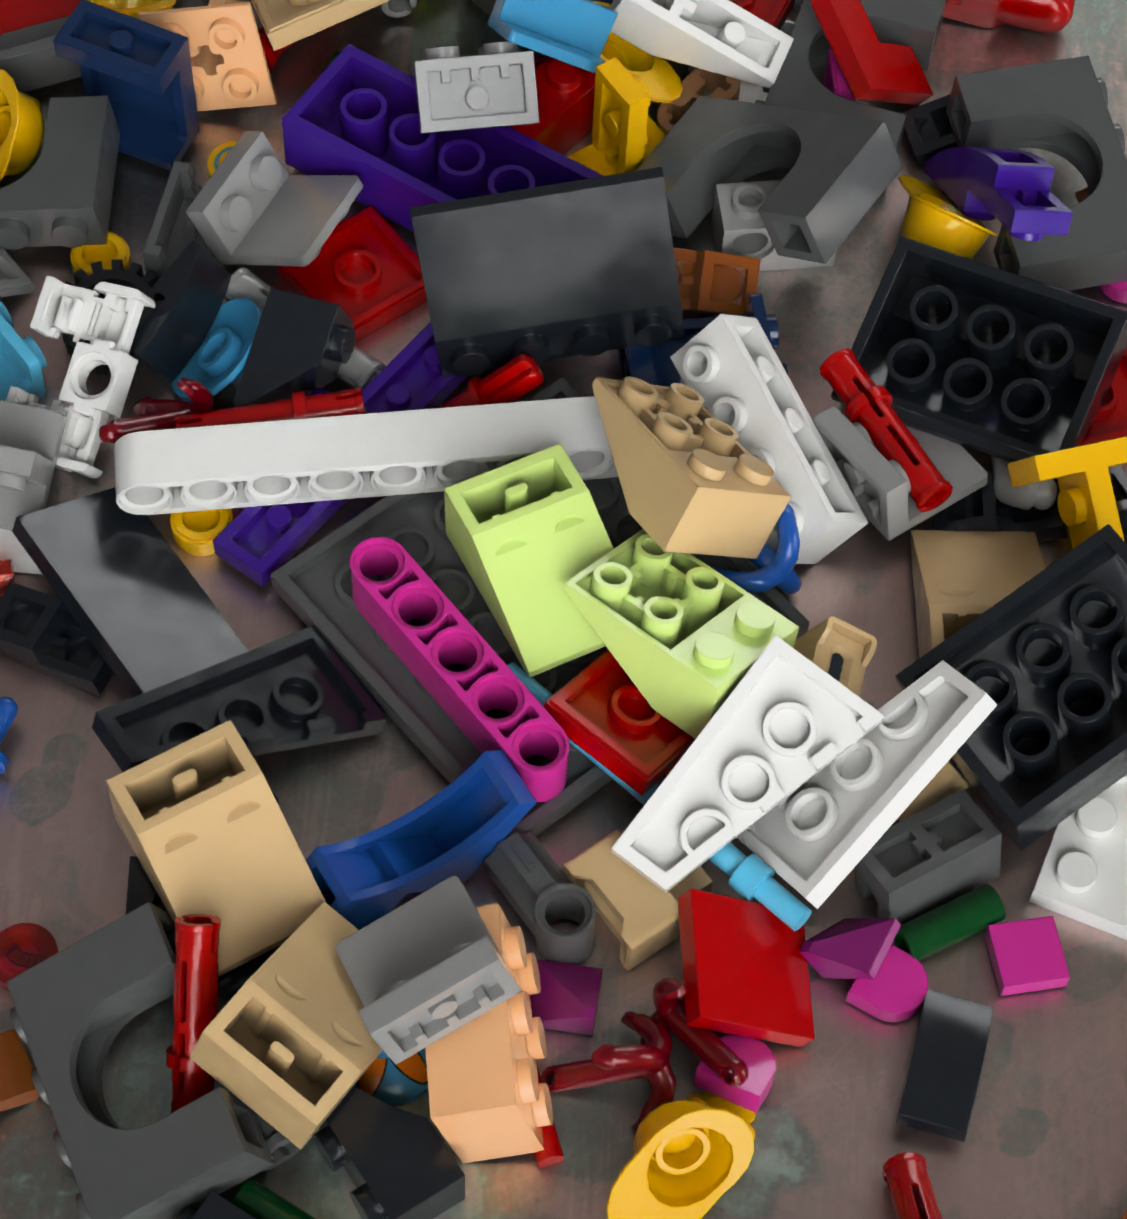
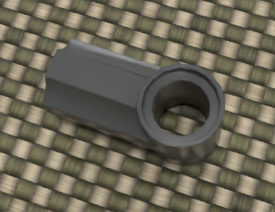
(542, 896)

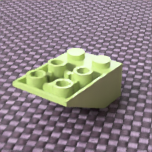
(521, 540)
(675, 627)

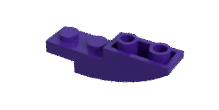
(1002, 186)

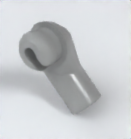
(1036, 495)

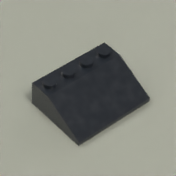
(549, 271)
(988, 353)
(1060, 689)

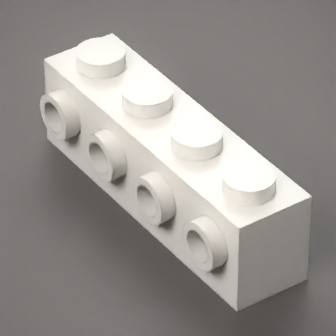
(753, 394)

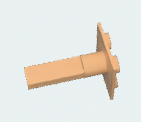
(224, 53)

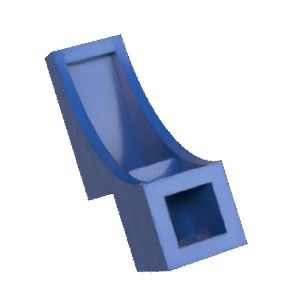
(427, 845)

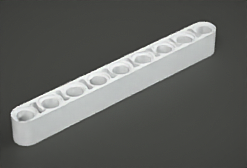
(349, 455)

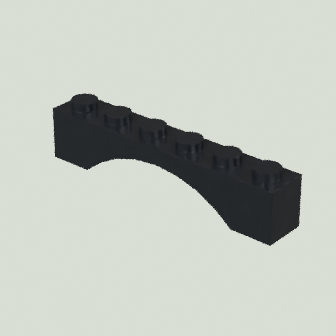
(386, 1151)

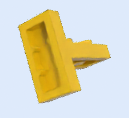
(621, 124)
(1084, 482)

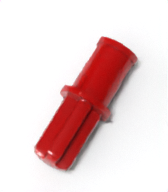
(502, 385)

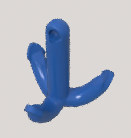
(773, 566)

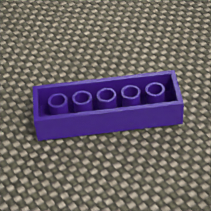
(366, 124)

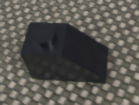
(295, 348)

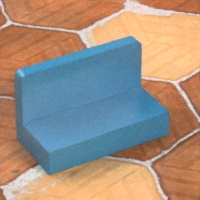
(557, 28)

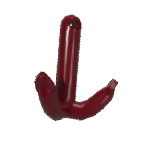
(160, 413)
(702, 1042)
(623, 1063)

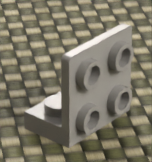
(475, 90)
(264, 215)
(883, 485)
(425, 970)

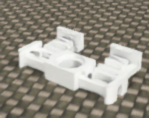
(110, 329)

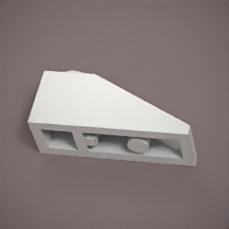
(705, 36)

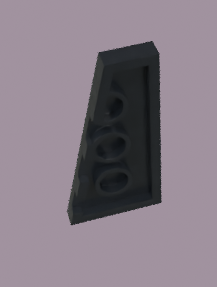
(275, 695)

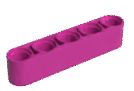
(450, 641)

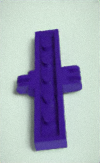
(270, 535)

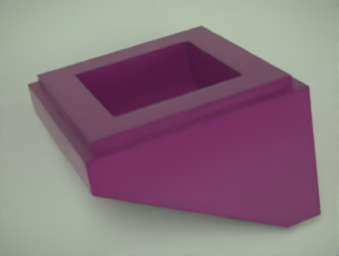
(851, 948)
(567, 997)

